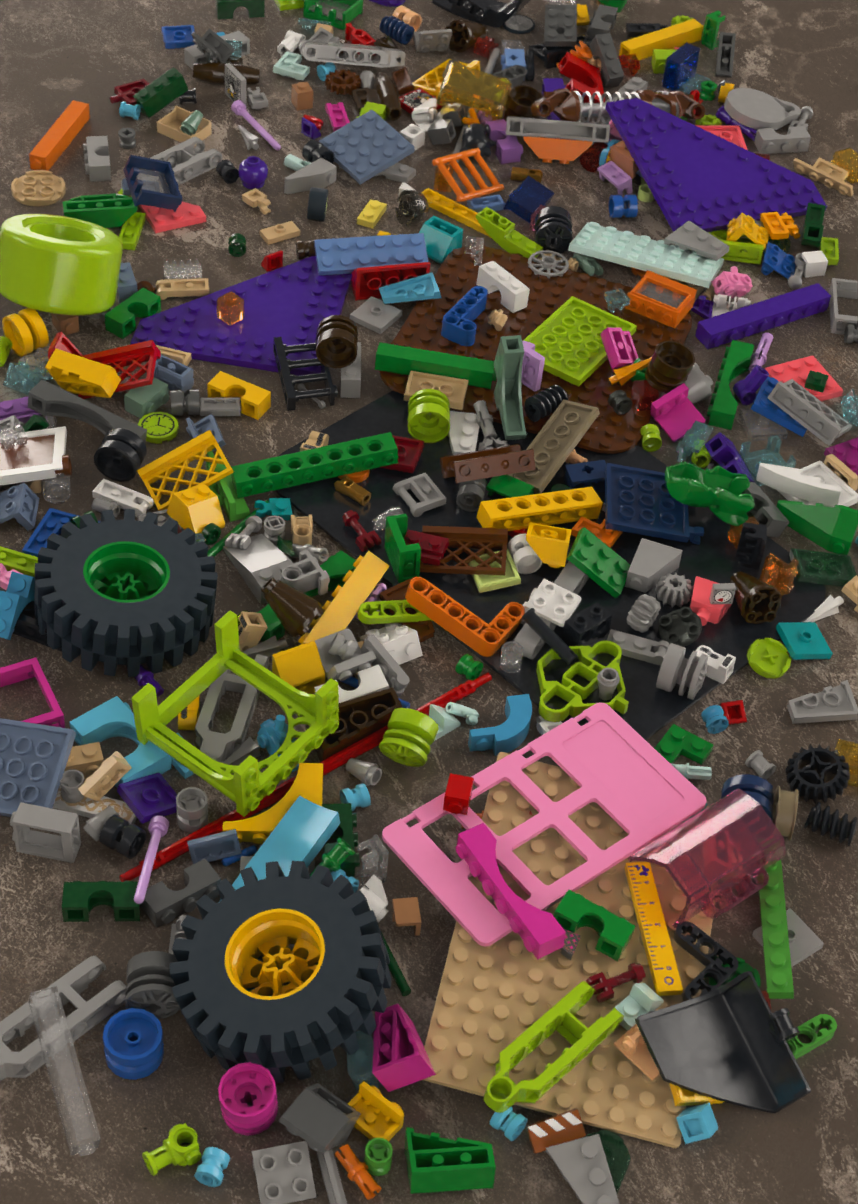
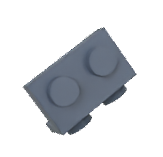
(204, 425)

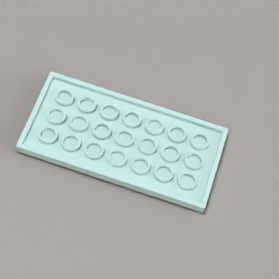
(645, 254)

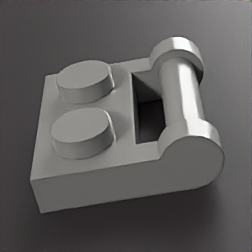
(425, 491)

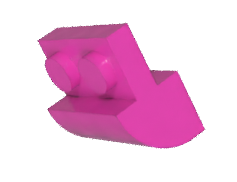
(618, 347)

